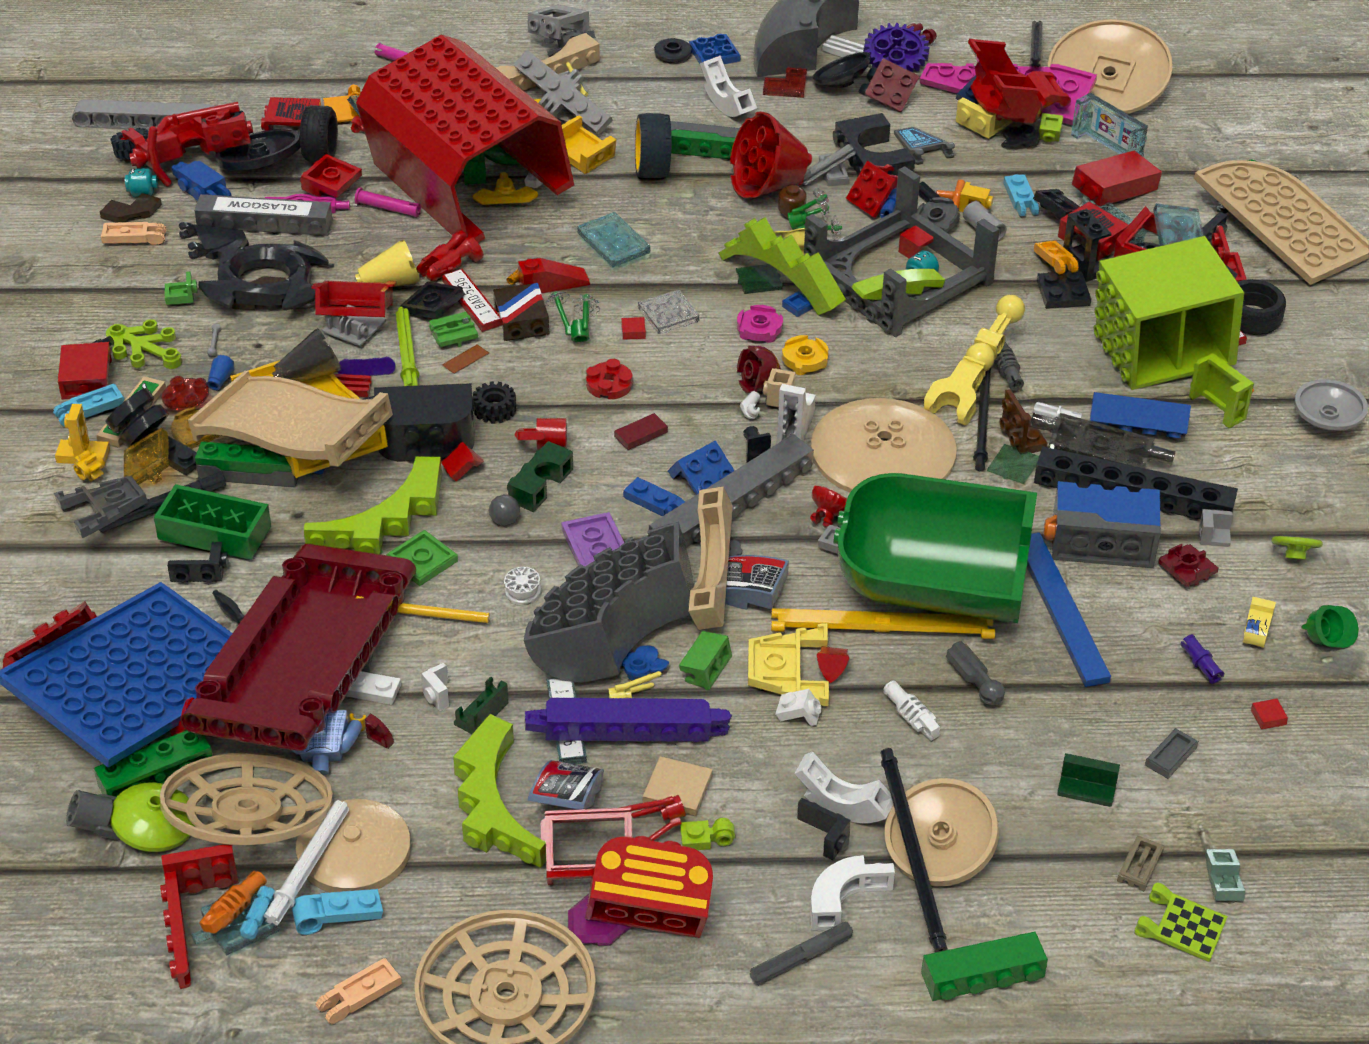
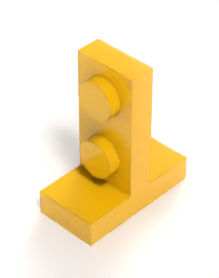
(78, 438)

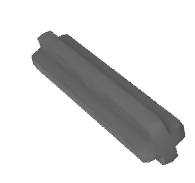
(828, 163)

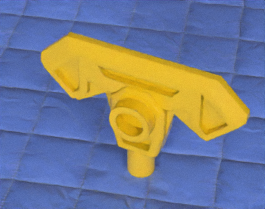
(505, 193)

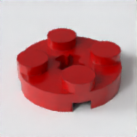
(599, 378)

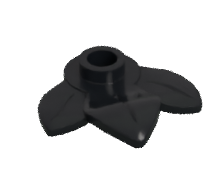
(1024, 135)

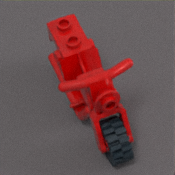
(223, 129)

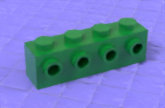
(152, 763)

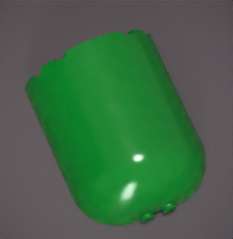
(937, 544)

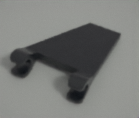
(209, 237)

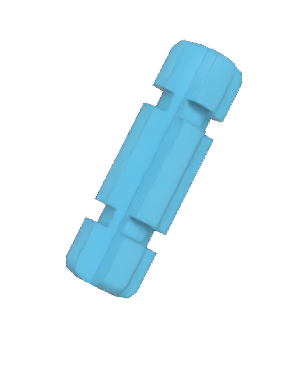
(256, 913)

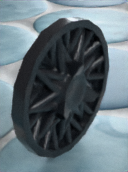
(672, 50)

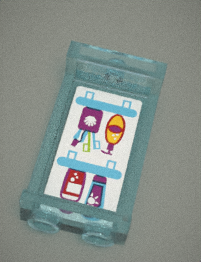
(1108, 125)

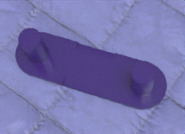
(367, 367)

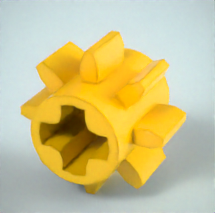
(89, 465)

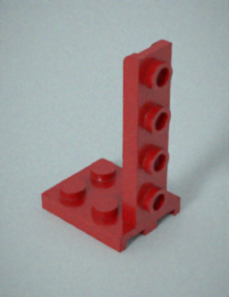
(191, 873)

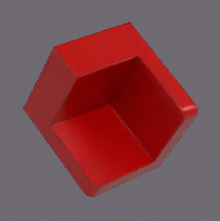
(913, 241)

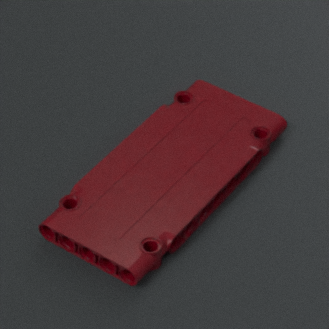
(299, 647)

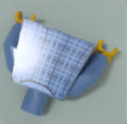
(333, 740)

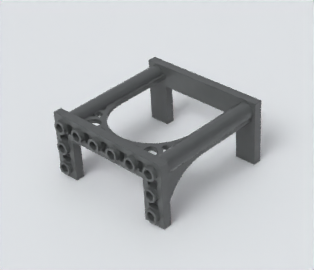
(896, 306)

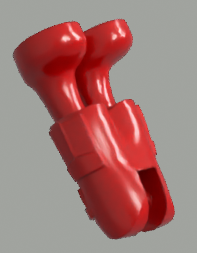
(448, 256)

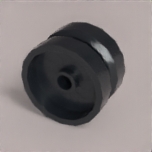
(136, 417)

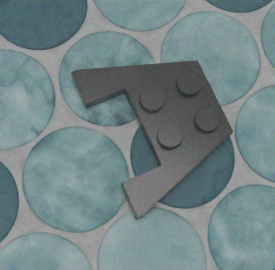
(109, 501)

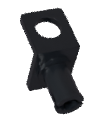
(756, 442)

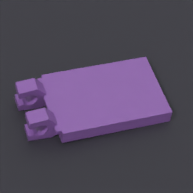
(591, 536)

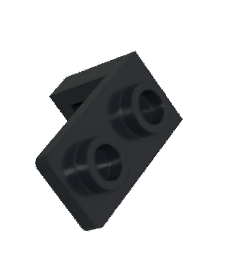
(200, 570)
(832, 823)

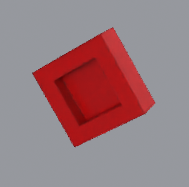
(633, 328)
(1269, 714)

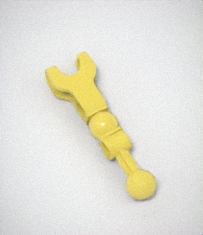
(966, 378)

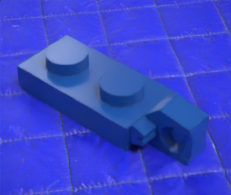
(651, 497)

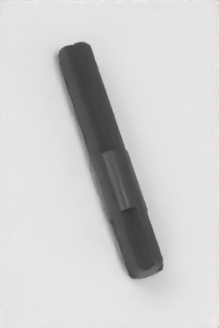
(801, 953)

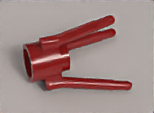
(669, 808)

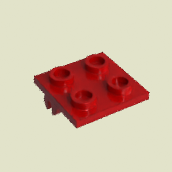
(872, 188)

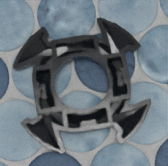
(237, 259)

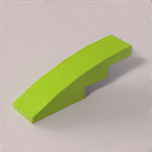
(916, 280)

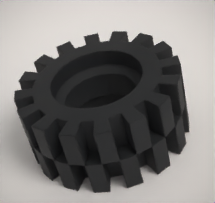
(494, 411)

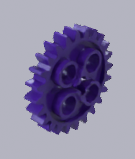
(898, 46)

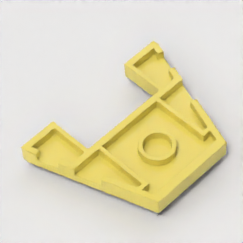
(776, 662)

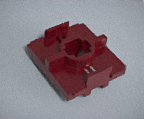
(1188, 564)

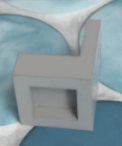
(1215, 528)

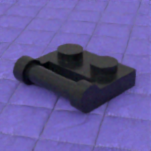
(1055, 201)

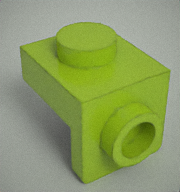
(1050, 127)

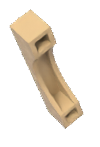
(578, 51)
(709, 591)

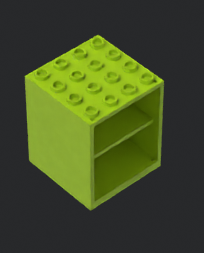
(1179, 303)

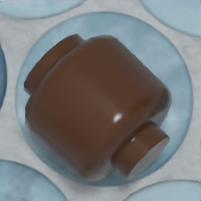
(791, 198)

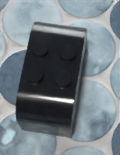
(427, 420)

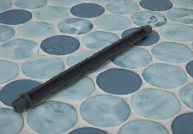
(913, 850)

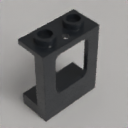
(1093, 232)

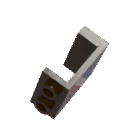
(521, 311)

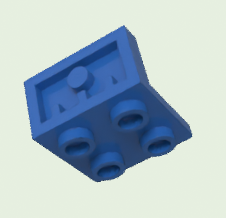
(703, 467)

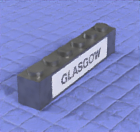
(264, 214)

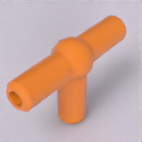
(953, 195)

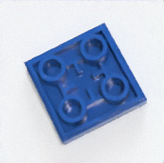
(715, 46)

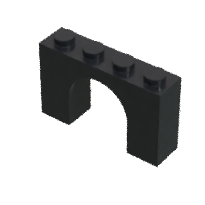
(866, 132)

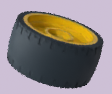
(653, 145)

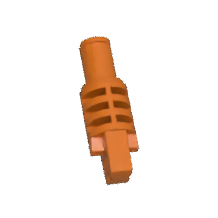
(232, 903)

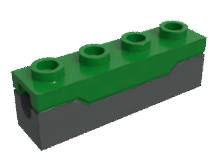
(702, 139)
(244, 464)

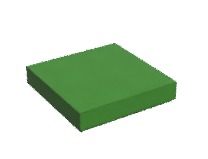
(427, 554)

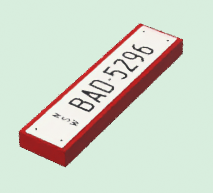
(473, 301)

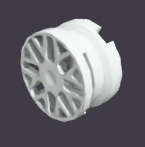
(522, 586)

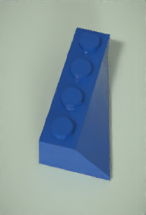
(1140, 413)

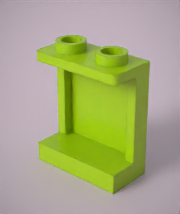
(1222, 387)

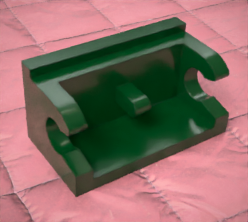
(490, 701)

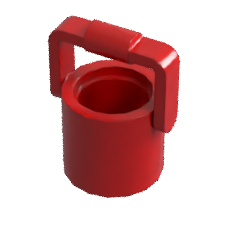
(546, 430)

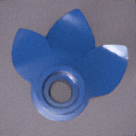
(643, 662)

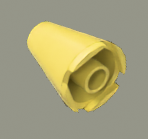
(390, 265)

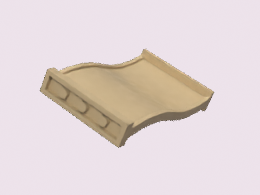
(291, 418)

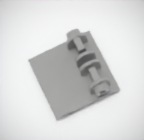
(353, 328)

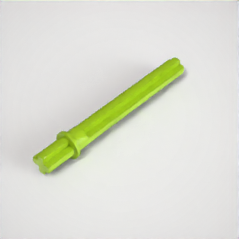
(409, 372)

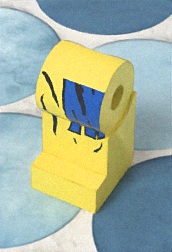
(1258, 621)

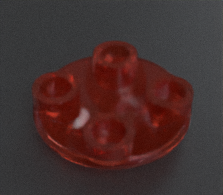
(185, 393)

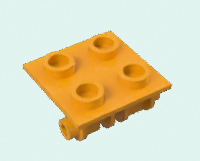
(341, 106)

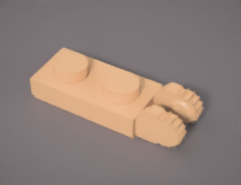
(133, 233)
(359, 990)

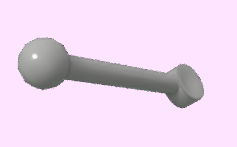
(215, 329)

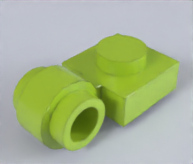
(699, 835)

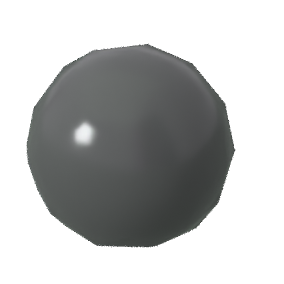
(504, 510)

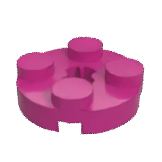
(750, 328)

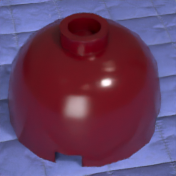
(755, 367)

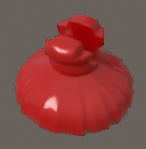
(828, 504)

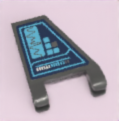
(919, 141)

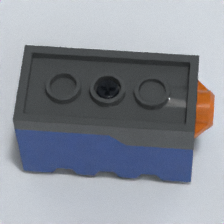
(1104, 525)

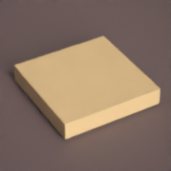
(681, 779)

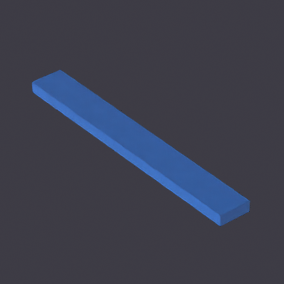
(1065, 614)

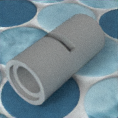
(976, 212)

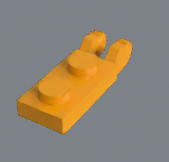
(1056, 256)

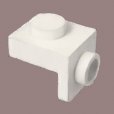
(434, 686)
(797, 705)

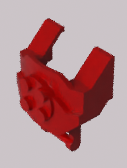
(1008, 92)

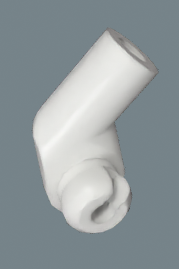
(748, 405)

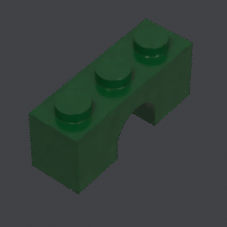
(530, 484)

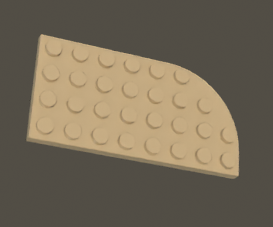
(1286, 217)

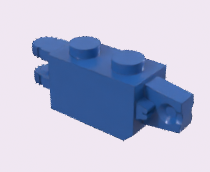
(199, 179)

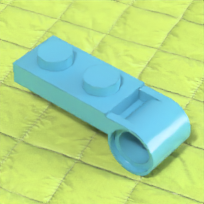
(333, 907)

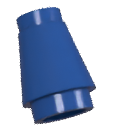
(220, 371)

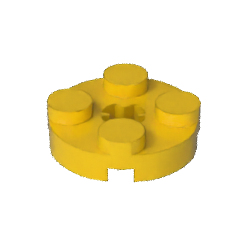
(815, 357)

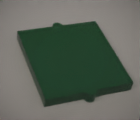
(759, 278)
(1013, 464)

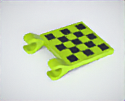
(1183, 925)

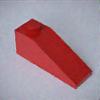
(551, 275)

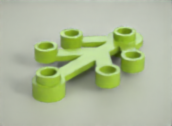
(120, 333)

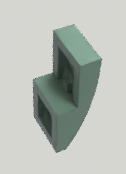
(1224, 875)

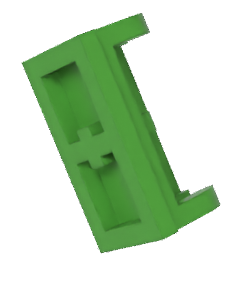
(706, 659)

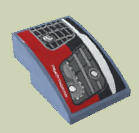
(755, 580)
(566, 785)

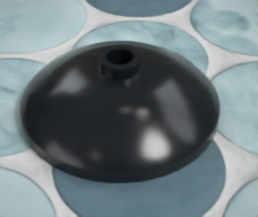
(843, 70)

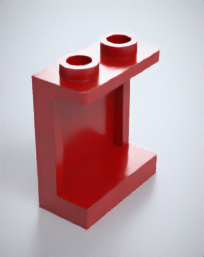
(83, 368)

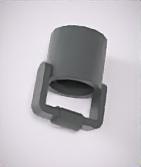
(91, 813)

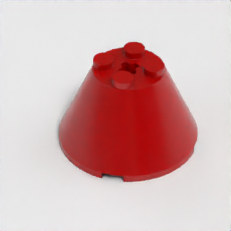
(766, 157)

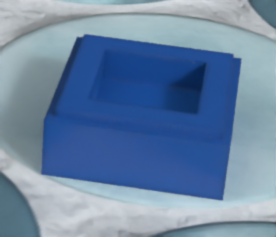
(797, 304)

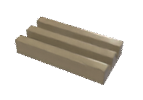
(1133, 878)

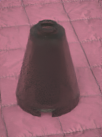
(308, 360)

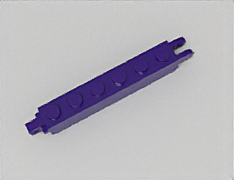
(628, 719)

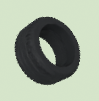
(318, 132)
(1269, 298)

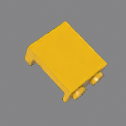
(585, 148)

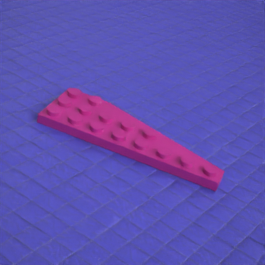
(1071, 81)

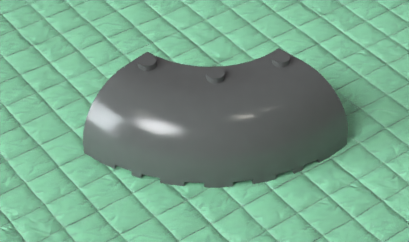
(796, 30)
(611, 606)

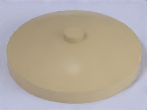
(953, 829)
(364, 851)

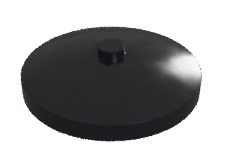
(264, 150)

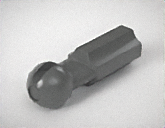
(974, 671)

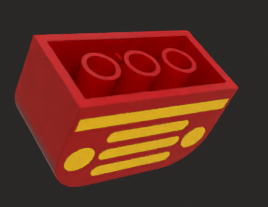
(651, 886)

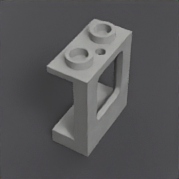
(562, 17)

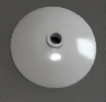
(1331, 405)

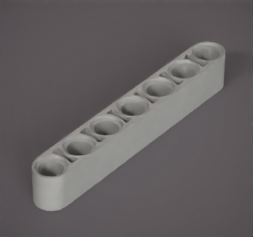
(127, 113)

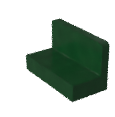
(1088, 780)

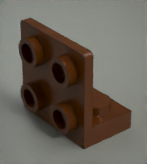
(1016, 424)

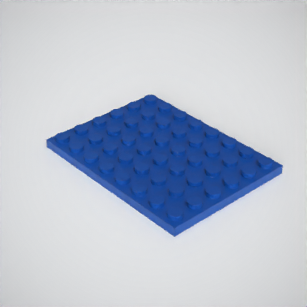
(120, 673)

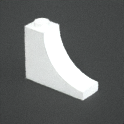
(794, 412)

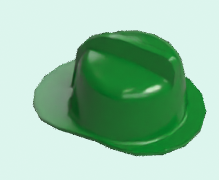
(1332, 626)

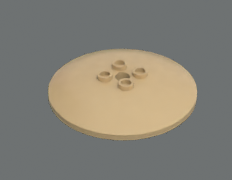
(1123, 47)
(851, 447)

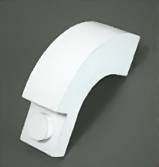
(722, 92)
(856, 802)
(841, 881)

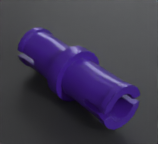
(1202, 659)

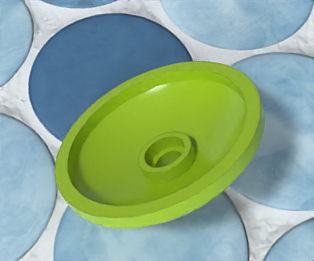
(140, 822)

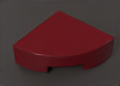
(378, 731)

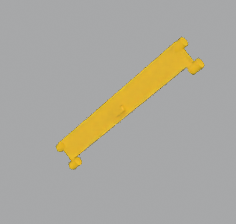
(881, 621)

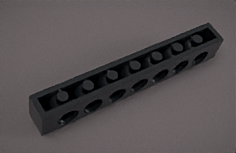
(1177, 493)

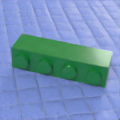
(984, 966)

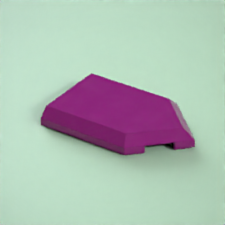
(590, 930)

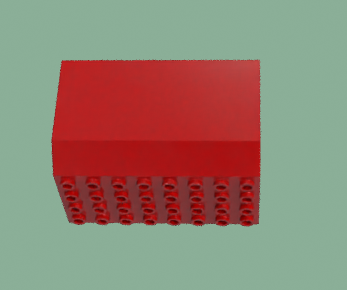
(443, 109)

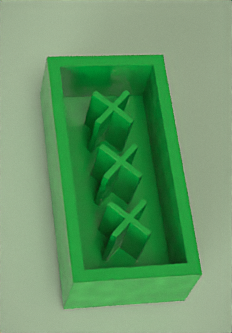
(204, 517)

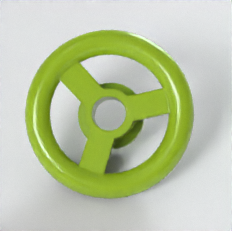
(1296, 546)

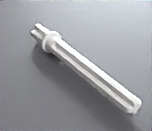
(286, 895)

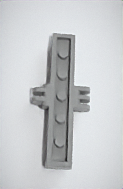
(562, 92)

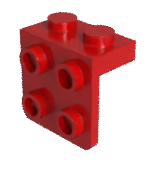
(1229, 258)

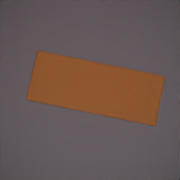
(465, 358)

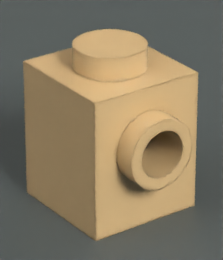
(772, 386)

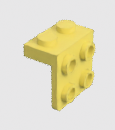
(978, 119)

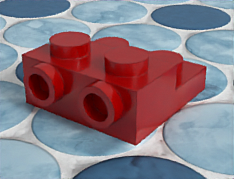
(329, 177)

